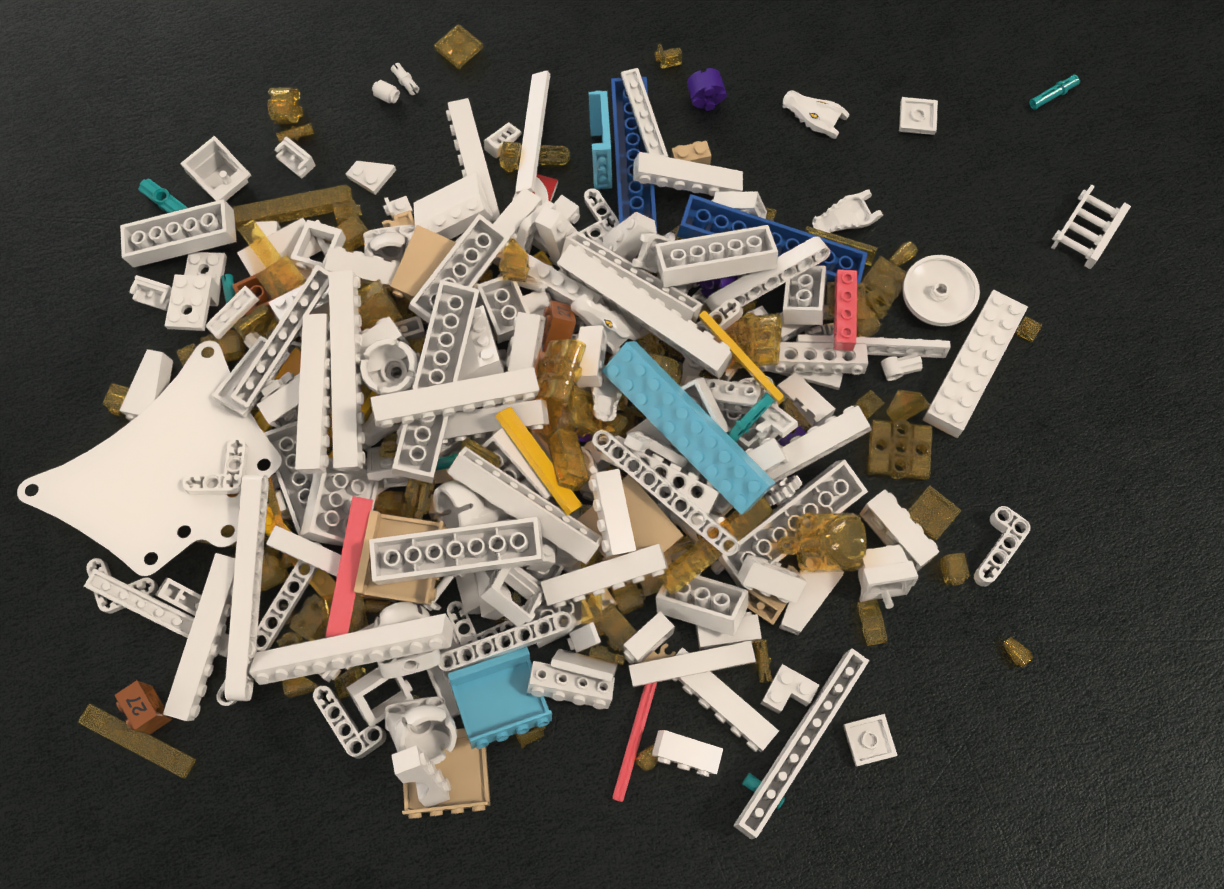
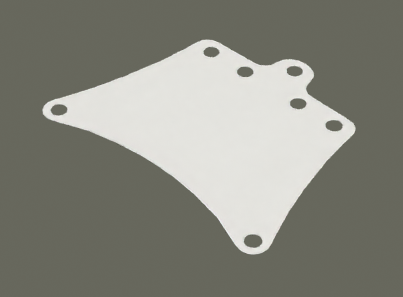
(131, 484)

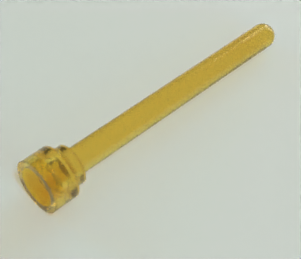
(286, 560)

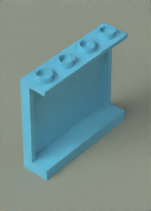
(600, 151)
(496, 700)

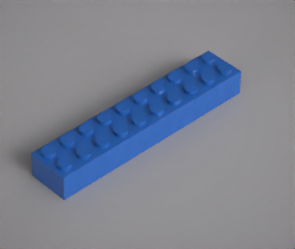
(628, 143)
(708, 218)

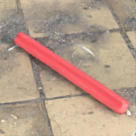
(634, 741)

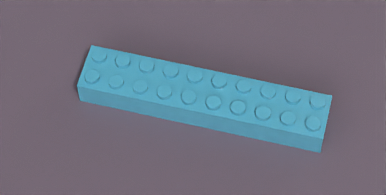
(688, 427)

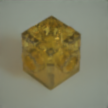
(390, 503)

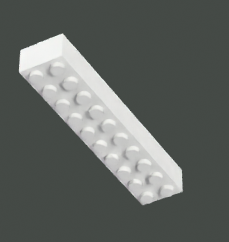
(646, 311)
(438, 364)

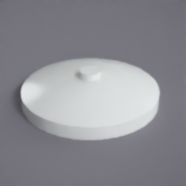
(941, 290)

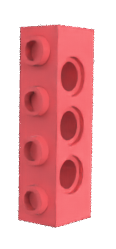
(845, 310)

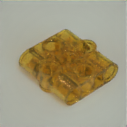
(761, 329)
(559, 370)
(915, 437)

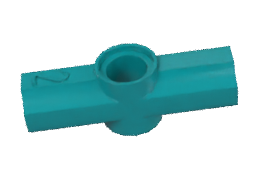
(160, 196)

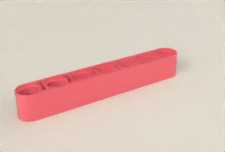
(348, 568)

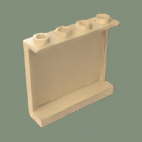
(419, 262)
(647, 520)
(381, 526)
(468, 780)

